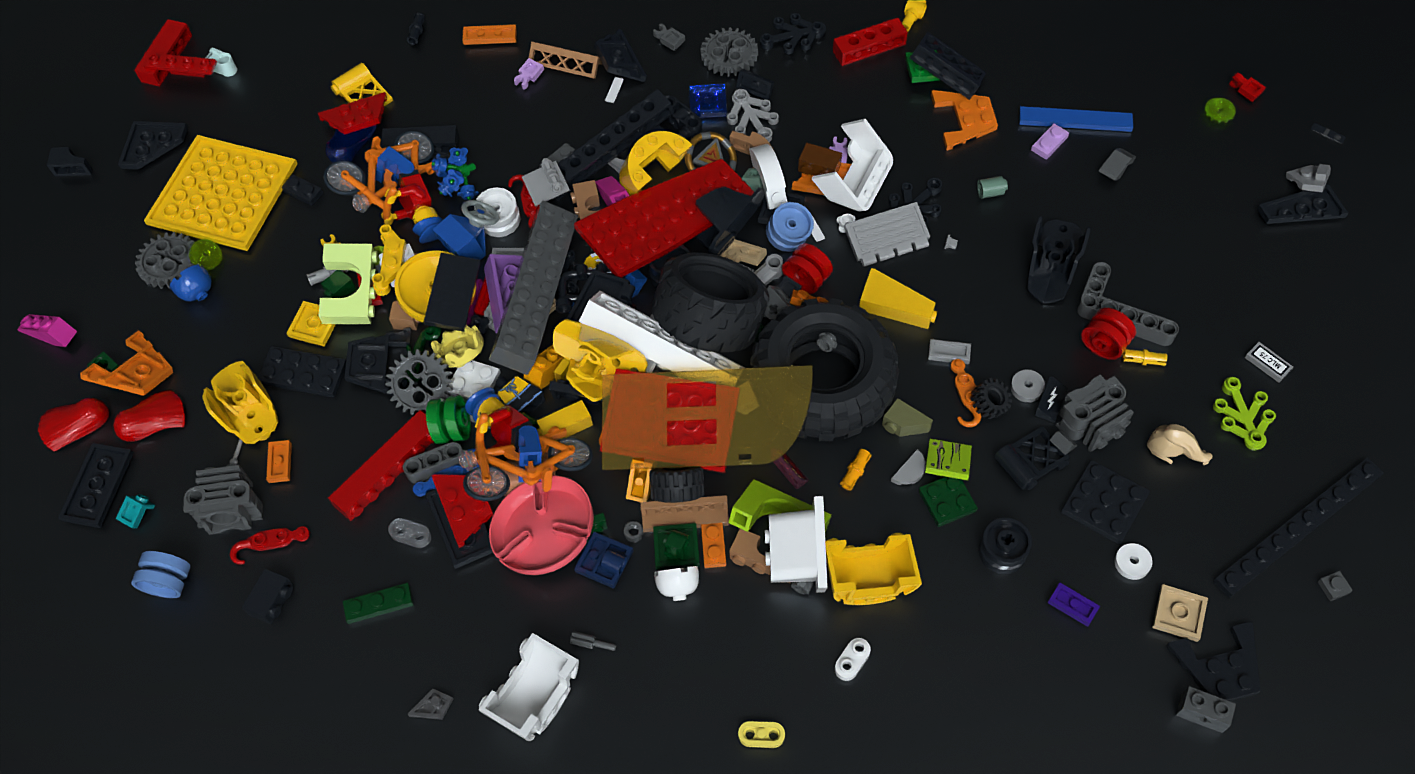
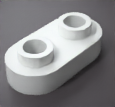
(853, 658)

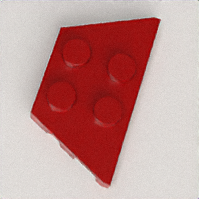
(356, 115)
(462, 510)

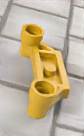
(391, 261)

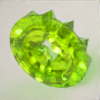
(1216, 104)

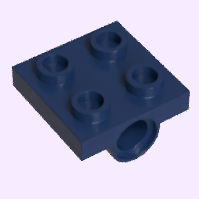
(603, 560)

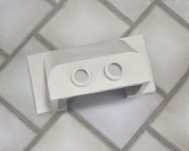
(798, 546)

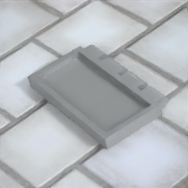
(887, 232)

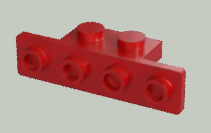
(180, 64)

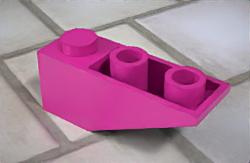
(611, 190)
(48, 329)

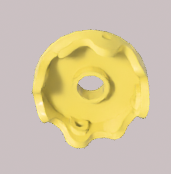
(459, 346)

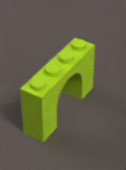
(765, 500)

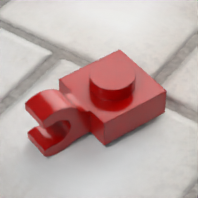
(1248, 88)

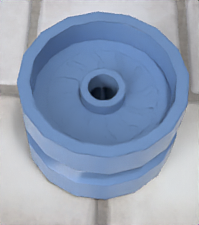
(789, 226)
(161, 574)

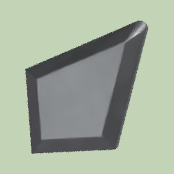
(432, 706)

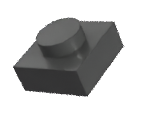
(1335, 586)

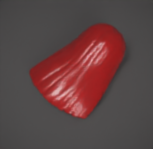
(149, 416)
(71, 422)

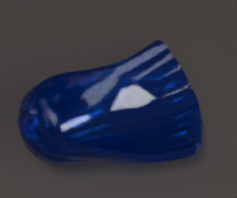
(346, 146)

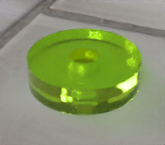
(210, 248)

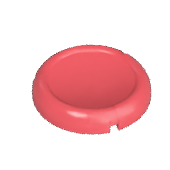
(540, 529)

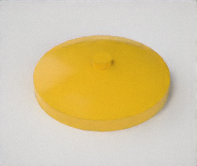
(415, 283)

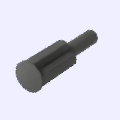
(589, 641)

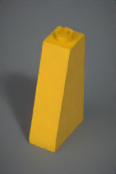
(896, 301)

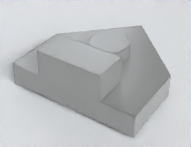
(1310, 177)

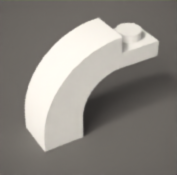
(771, 175)

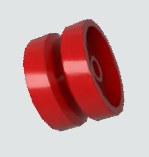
(808, 267)
(1108, 333)

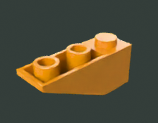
(544, 368)

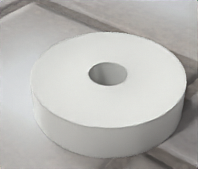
(1139, 554)

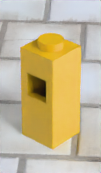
(572, 418)

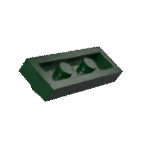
(377, 603)

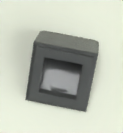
(1063, 442)

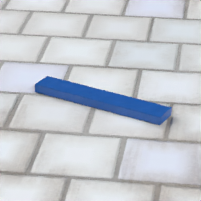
(1076, 118)

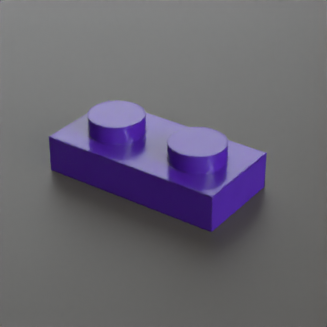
(1073, 604)

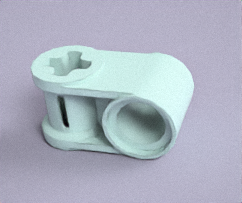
(225, 63)

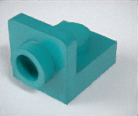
(134, 509)

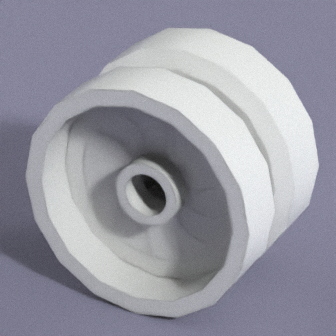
(507, 208)

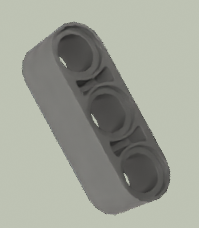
(423, 462)

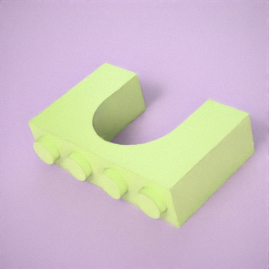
(357, 307)

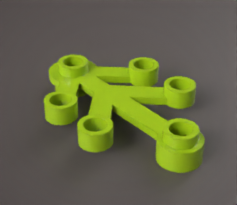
(1244, 415)

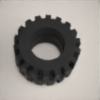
(676, 484)

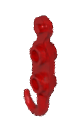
(527, 202)
(269, 540)

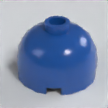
(193, 284)

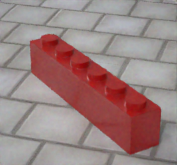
(381, 468)

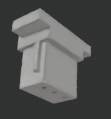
(950, 243)

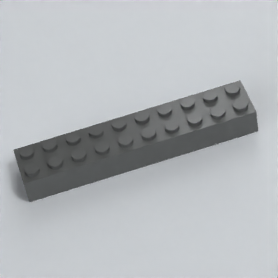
(533, 289)

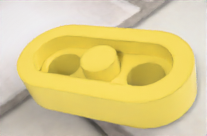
(761, 734)

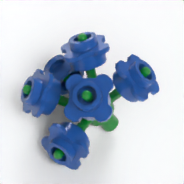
(454, 174)

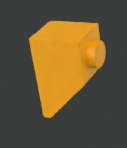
(639, 483)

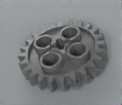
(718, 47)
(164, 259)
(432, 368)

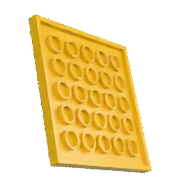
(221, 192)

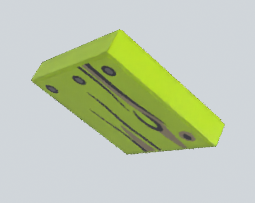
(948, 459)

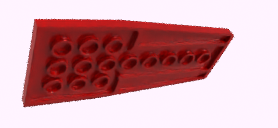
(655, 219)

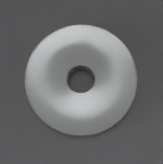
(1024, 393)

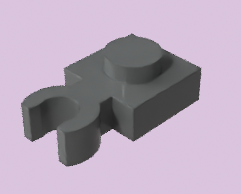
(670, 38)

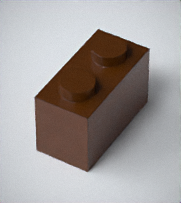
(819, 160)

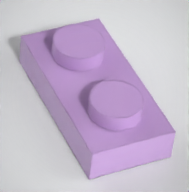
(1050, 141)

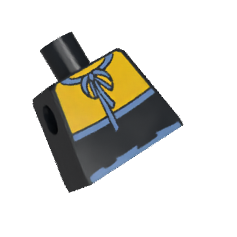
(519, 394)

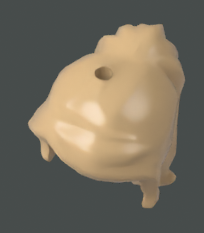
(1176, 440)

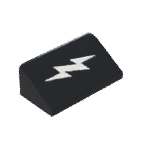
(1051, 400)

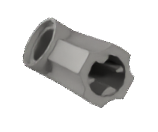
(766, 272)

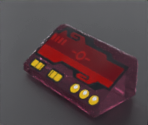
(791, 471)

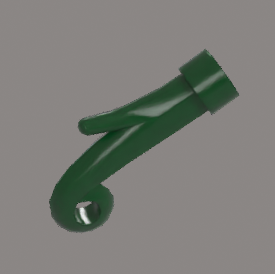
(425, 335)

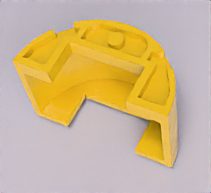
(659, 145)
(872, 572)

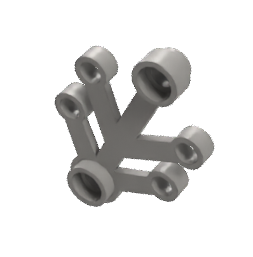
(742, 99)

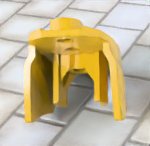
(593, 355)
(241, 403)

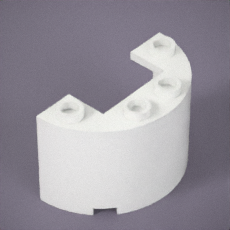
(533, 690)

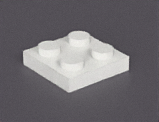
(473, 378)

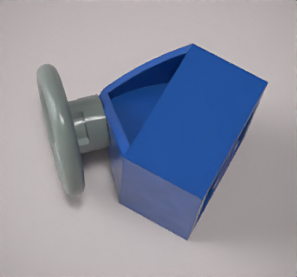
(467, 235)

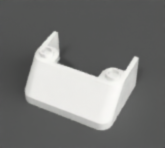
(865, 175)

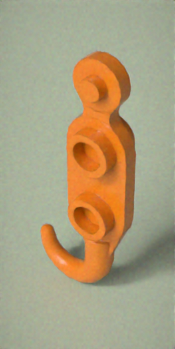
(965, 385)

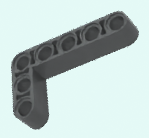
(1093, 297)

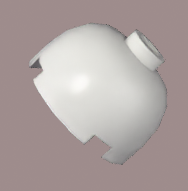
(677, 582)

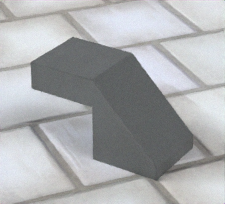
(1117, 163)

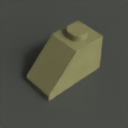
(905, 420)

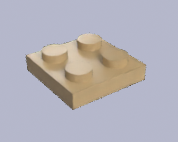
(1180, 613)

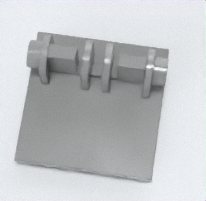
(545, 182)

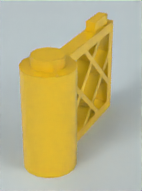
(355, 81)

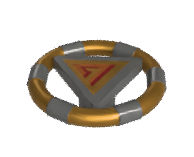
(711, 152)

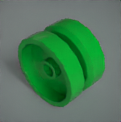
(448, 419)

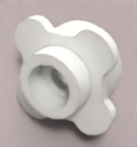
(842, 220)

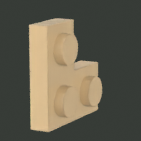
(745, 252)

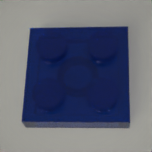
(708, 100)

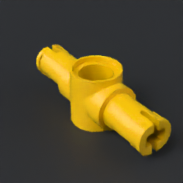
(913, 10)

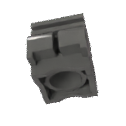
(1095, 413)
(223, 500)

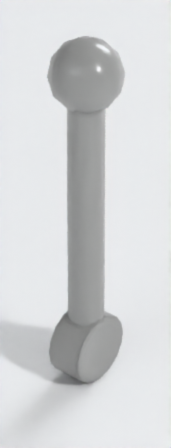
(234, 460)

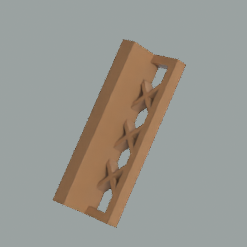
(566, 53)
(699, 511)

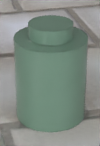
(991, 187)

